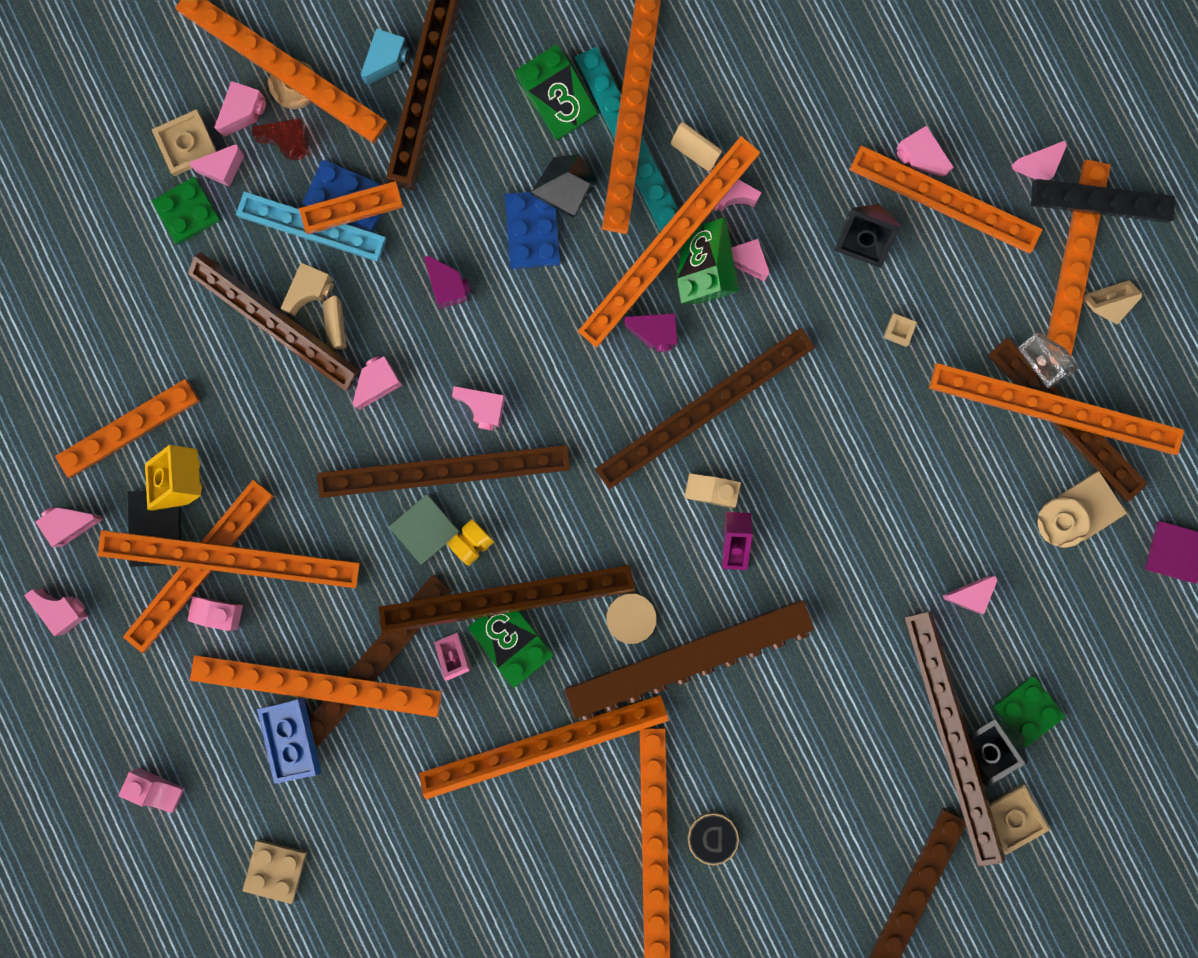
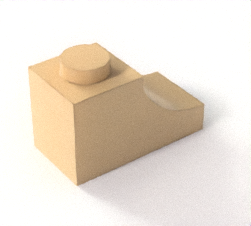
(307, 286)

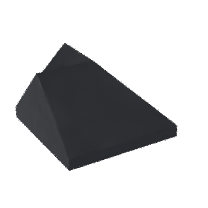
(565, 184)
(868, 234)
(997, 750)

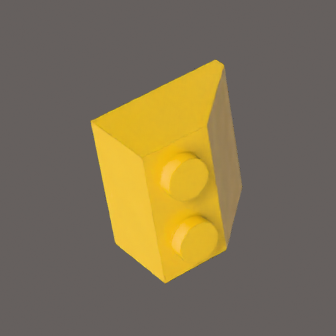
(172, 478)

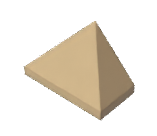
(1114, 300)

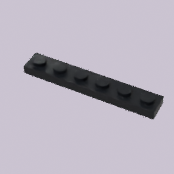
(1102, 200)

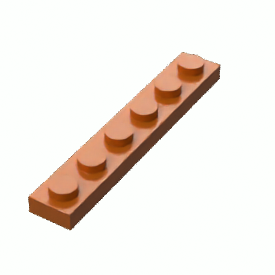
(127, 428)

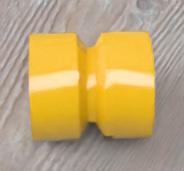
(470, 542)

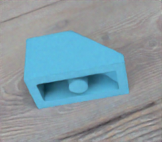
(384, 56)

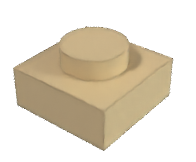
(900, 329)

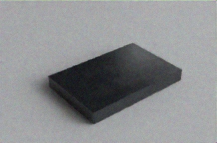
(156, 523)

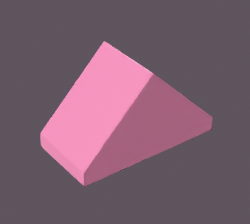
(1041, 163)
(220, 165)
(750, 259)
(973, 595)
(452, 656)

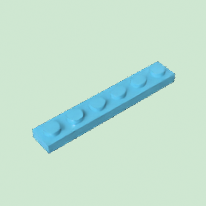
(289, 220)

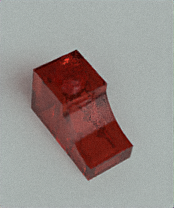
(287, 135)

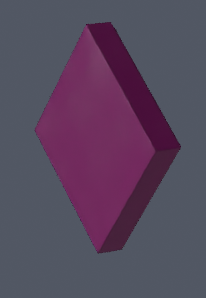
(1174, 552)

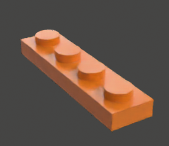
(351, 207)

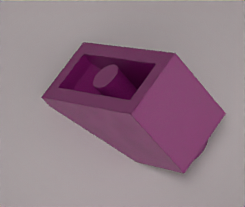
(446, 283)
(654, 330)
(737, 540)

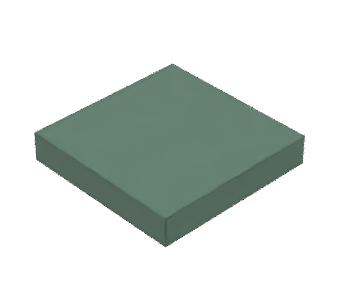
(424, 529)

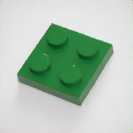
(185, 210)
(1029, 710)

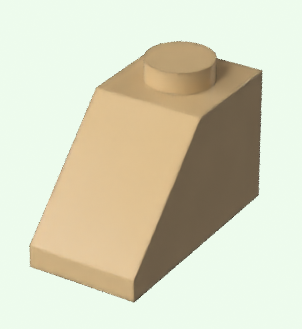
(712, 490)

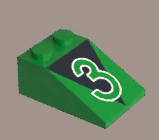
(555, 92)
(707, 264)
(511, 645)

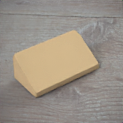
(696, 147)
(334, 323)

